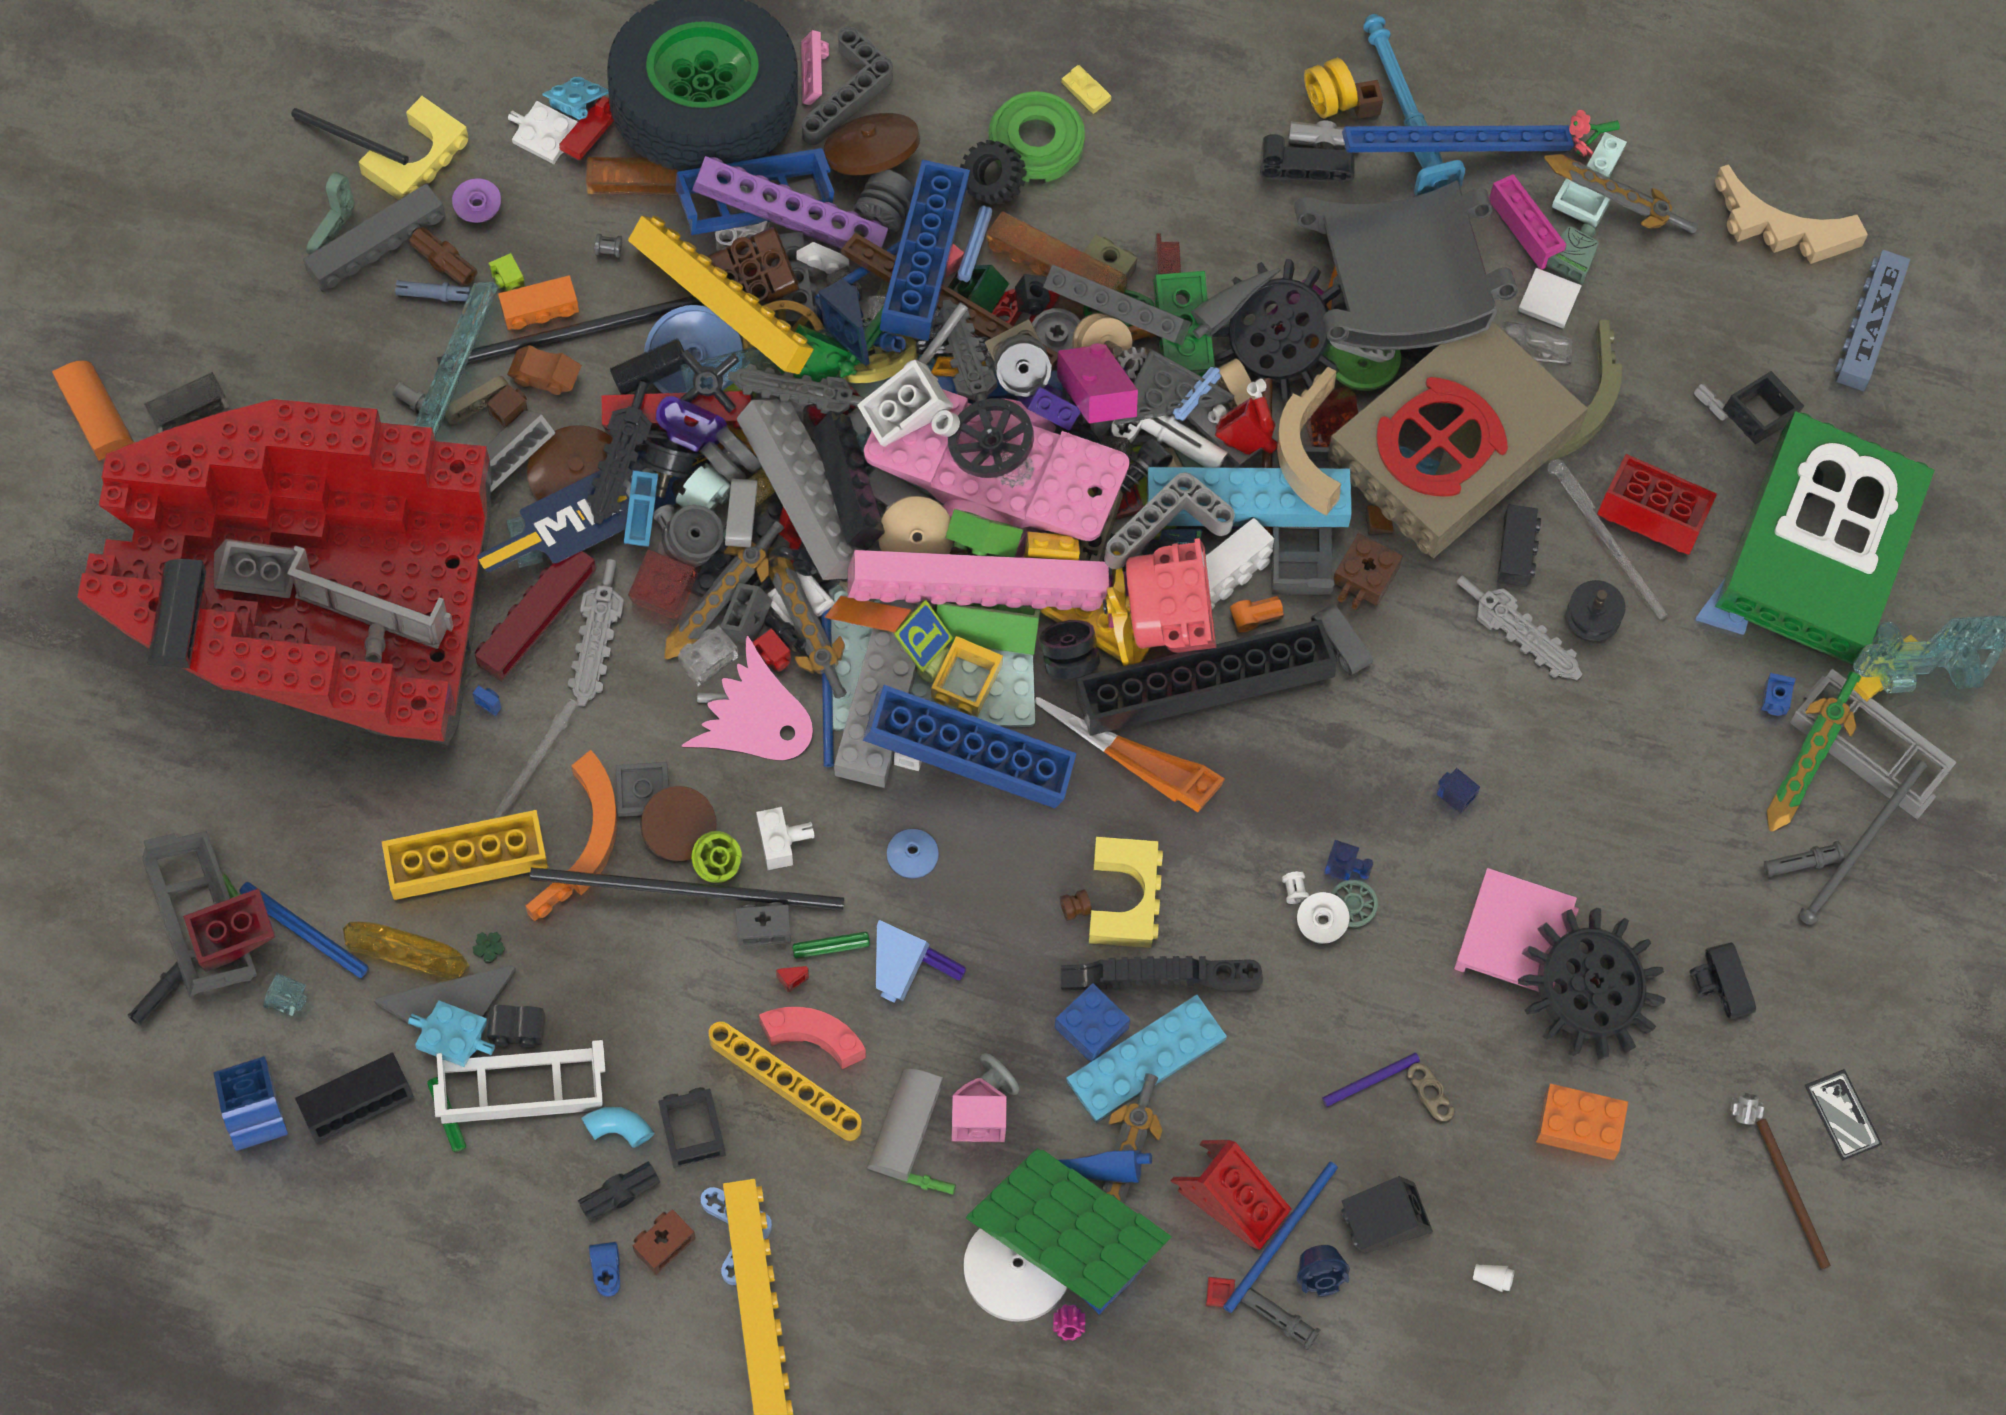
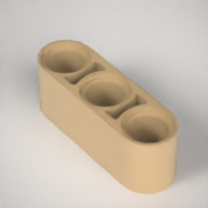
(1235, 381)

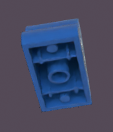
(249, 1103)

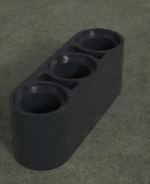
(1731, 978)

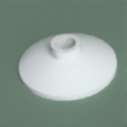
(1318, 906)

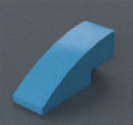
(640, 508)

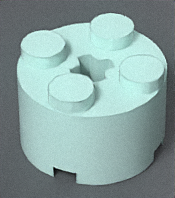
(705, 489)

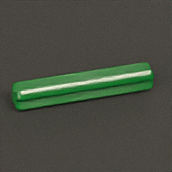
(831, 944)
(452, 1129)

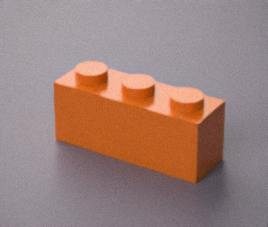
(538, 303)

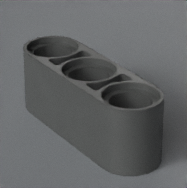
(1345, 642)

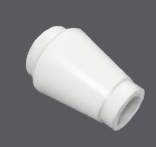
(1494, 1276)

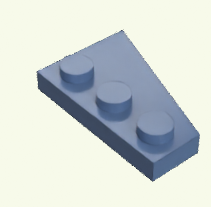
(1720, 618)

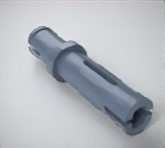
(436, 291)

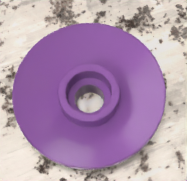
(473, 192)

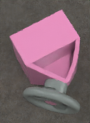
(980, 1107)

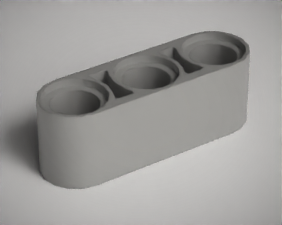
(741, 513)

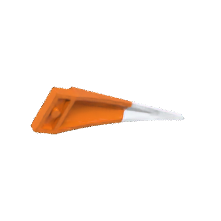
(1169, 774)

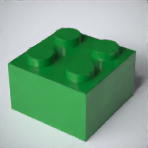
(824, 358)

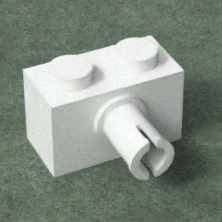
(778, 837)

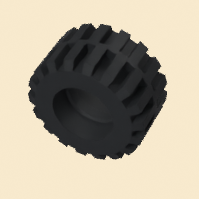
(1010, 178)

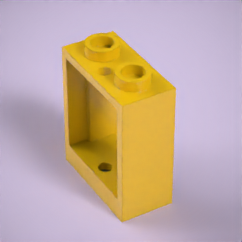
(976, 655)

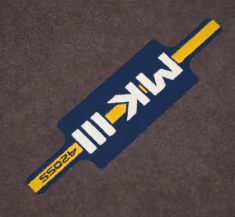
(564, 523)

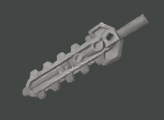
(601, 608)
(1499, 610)

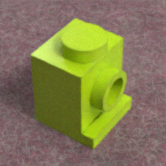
(506, 273)

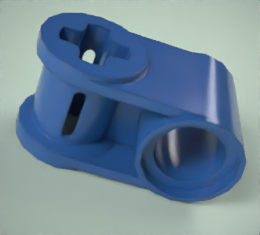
(605, 1264)

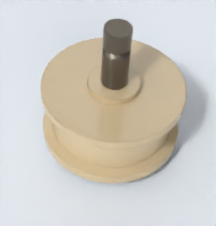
(1102, 330)

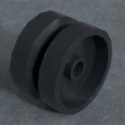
(1069, 649)

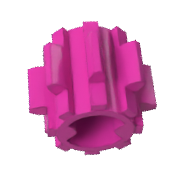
(1069, 1322)

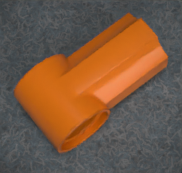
(1249, 615)

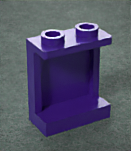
(1050, 405)

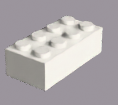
(1237, 559)

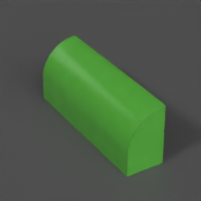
(993, 626)

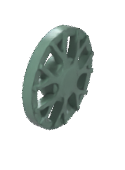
(1355, 901)

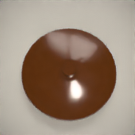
(872, 143)
(566, 459)

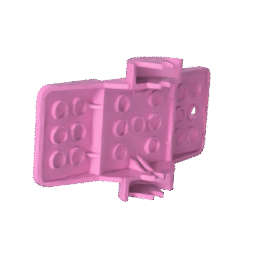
(1052, 499)

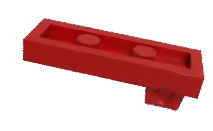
(588, 130)

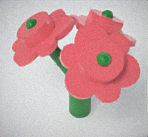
(1580, 125)

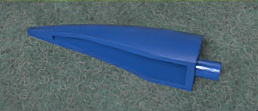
(1111, 1166)

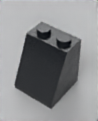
(1386, 1215)

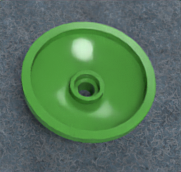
(1365, 378)

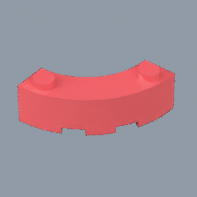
(814, 1026)

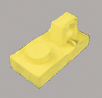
(1086, 89)

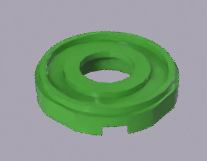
(1046, 161)

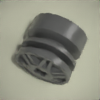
(885, 199)

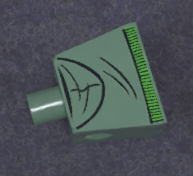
(1578, 253)

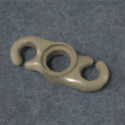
(1430, 1080)

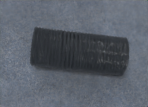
(641, 368)

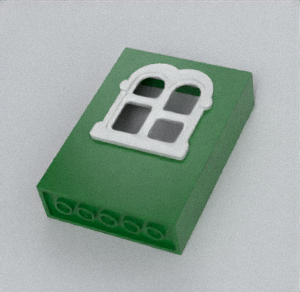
(1806, 581)

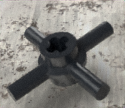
(709, 371)

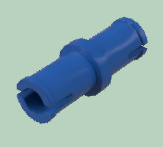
(890, 342)

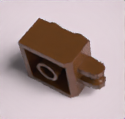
(1353, 574)

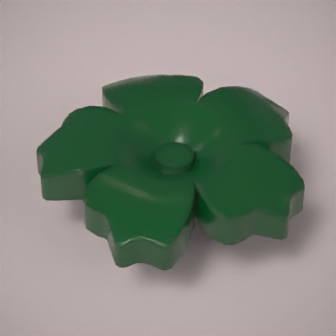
(488, 946)

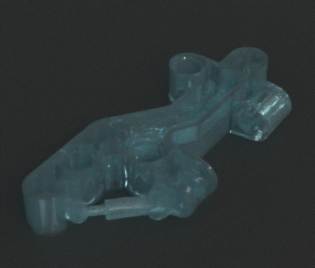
(1950, 648)

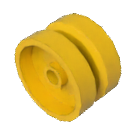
(1330, 88)

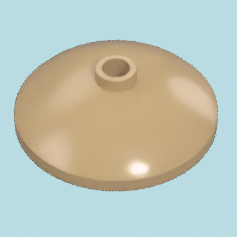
(912, 516)

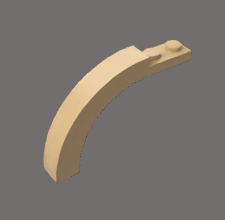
(1301, 474)

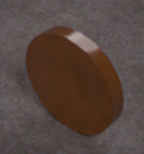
(675, 822)

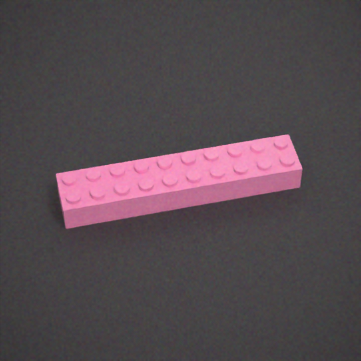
(977, 580)

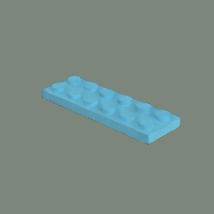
(1155, 1050)

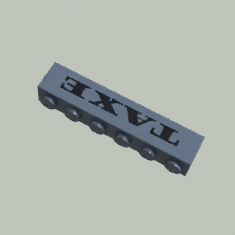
(1872, 321)

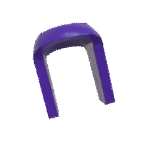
(671, 416)

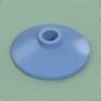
(909, 864)

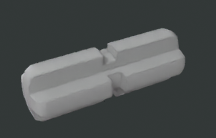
(1707, 397)

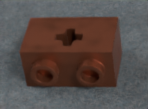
(657, 1254)

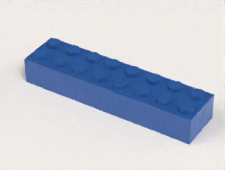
(924, 250)
(969, 746)

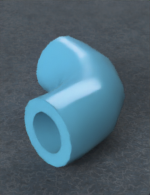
(618, 1121)

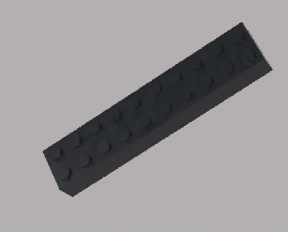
(1205, 677)

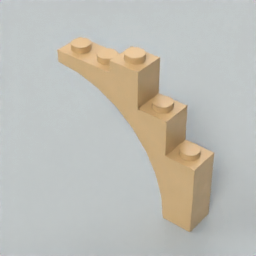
(1782, 230)

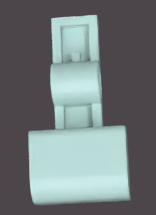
(1581, 201)

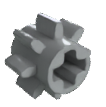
(1747, 1108)

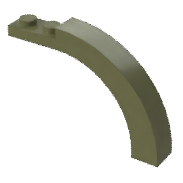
(1608, 389)

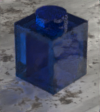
(1457, 789)

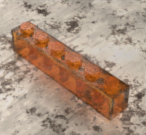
(1040, 251)

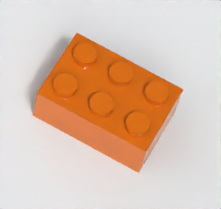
(1582, 1121)

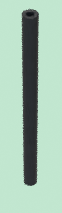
(350, 136)

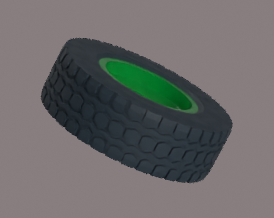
(702, 82)

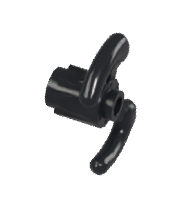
(802, 562)

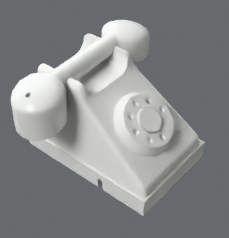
(908, 403)

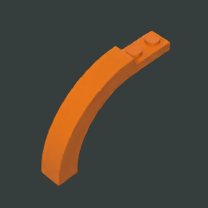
(598, 850)

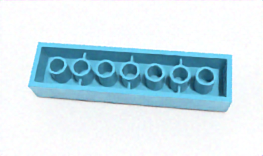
(1257, 495)

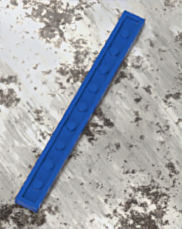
(1457, 138)

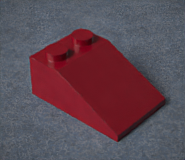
(229, 929)

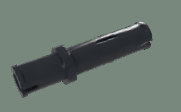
(167, 983)

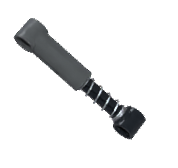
(1149, 455)

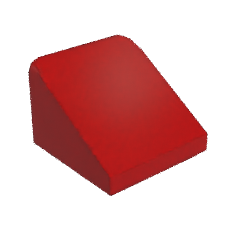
(792, 977)

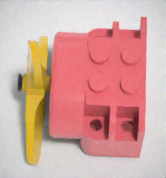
(1166, 601)

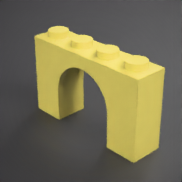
(447, 138)
(1137, 925)

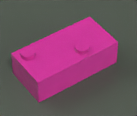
(1097, 383)

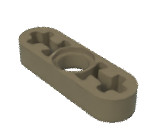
(474, 400)

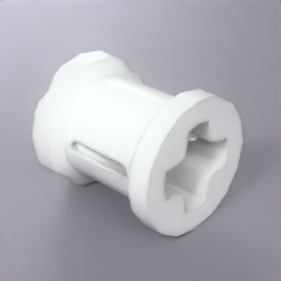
(1290, 880)

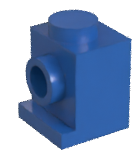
(1779, 685)

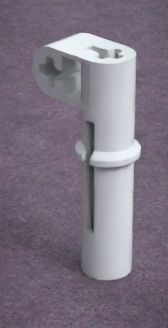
(1177, 436)

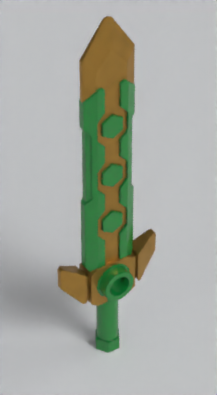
(1814, 749)

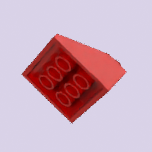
(1657, 504)

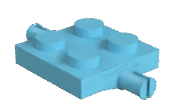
(452, 1033)

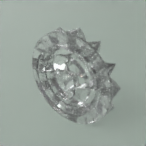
(1024, 472)

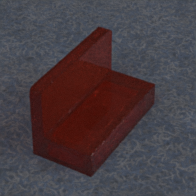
(1167, 256)

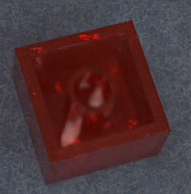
(662, 584)

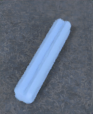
(1212, 375)

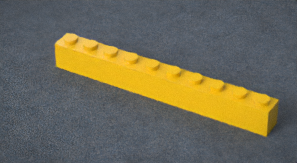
(721, 294)
(756, 1299)

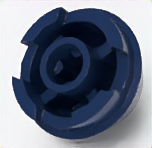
(1322, 1270)

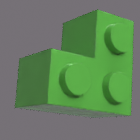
(983, 535)

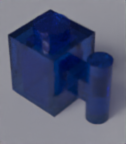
(1344, 861)

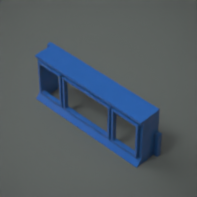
(773, 168)

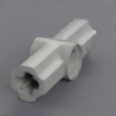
(1320, 135)

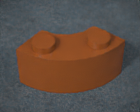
(544, 370)

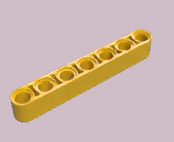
(790, 1092)

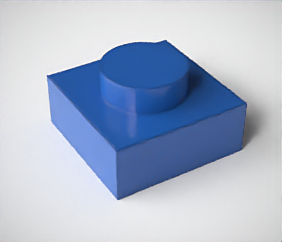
(487, 699)

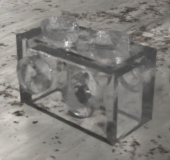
(707, 655)

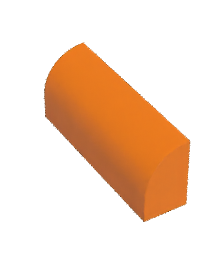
(92, 407)

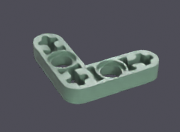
(341, 205)

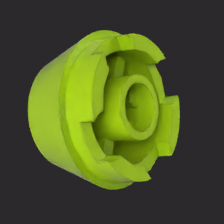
(716, 856)

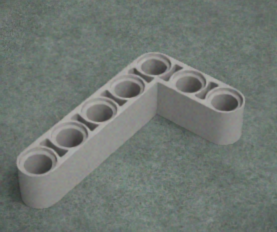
(1162, 515)

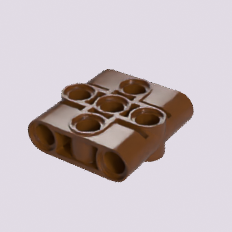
(769, 248)

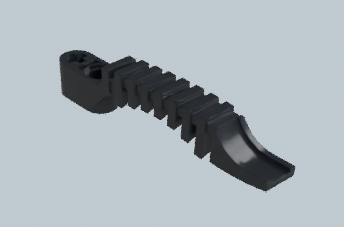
(1162, 969)

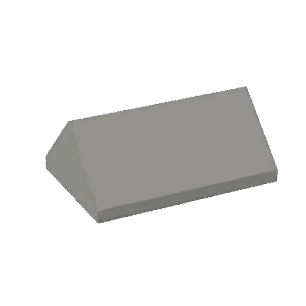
(253, 568)

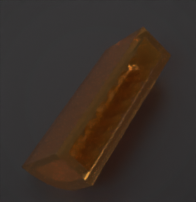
(629, 177)

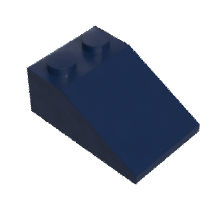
(844, 317)

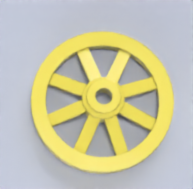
(883, 364)

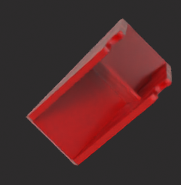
(1235, 1194)

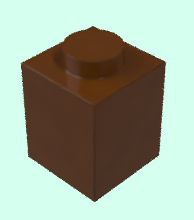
(1369, 99)
(507, 405)

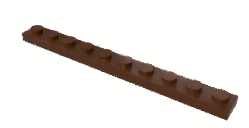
(882, 264)

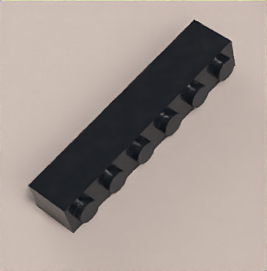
(848, 481)

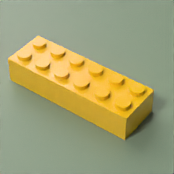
(464, 854)

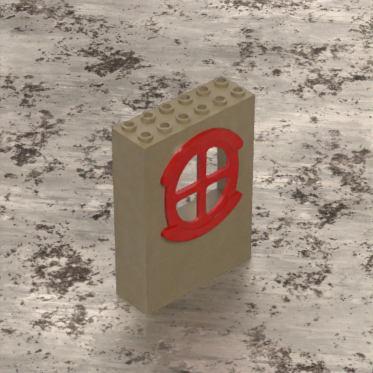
(1521, 422)

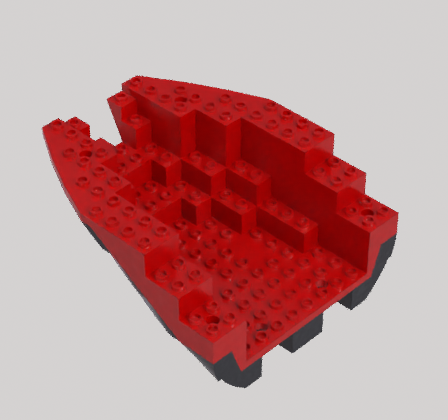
(367, 505)

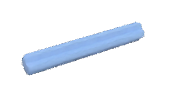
(974, 243)

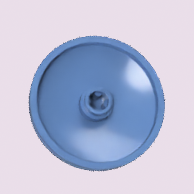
(699, 332)

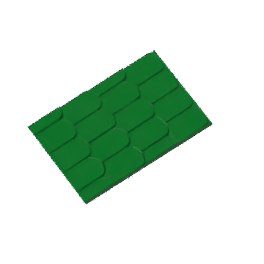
(1069, 1228)

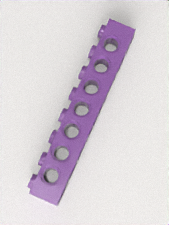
(776, 211)

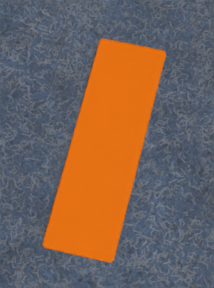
(868, 614)

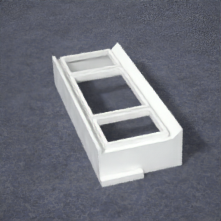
(486, 1112)

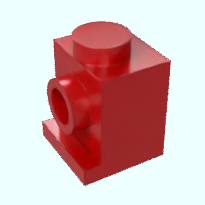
(773, 651)

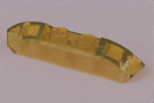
(405, 949)

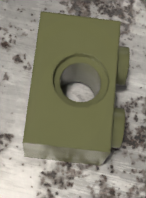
(1104, 249)

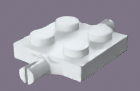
(542, 131)

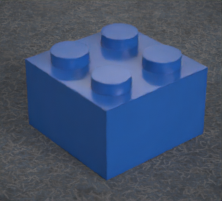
(1092, 1023)

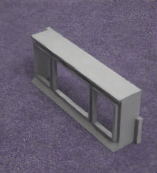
(368, 608)
(1863, 765)

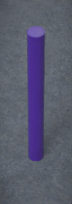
(1370, 1079)

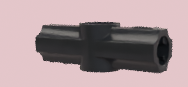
(618, 1191)

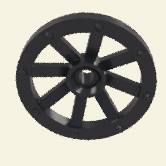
(992, 435)

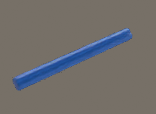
(310, 934)

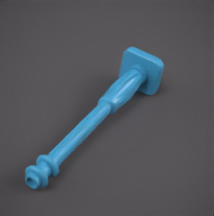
(1434, 172)

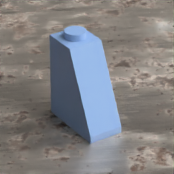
(897, 960)

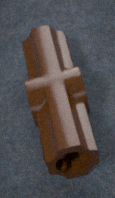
(443, 256)

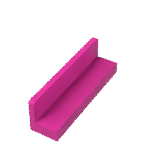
(1526, 220)

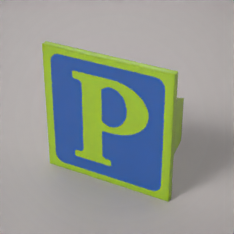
(923, 635)

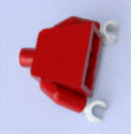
(1248, 424)

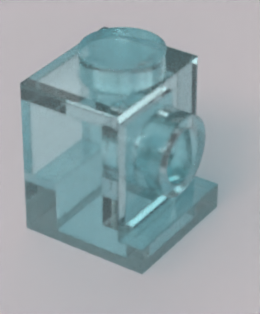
(285, 995)

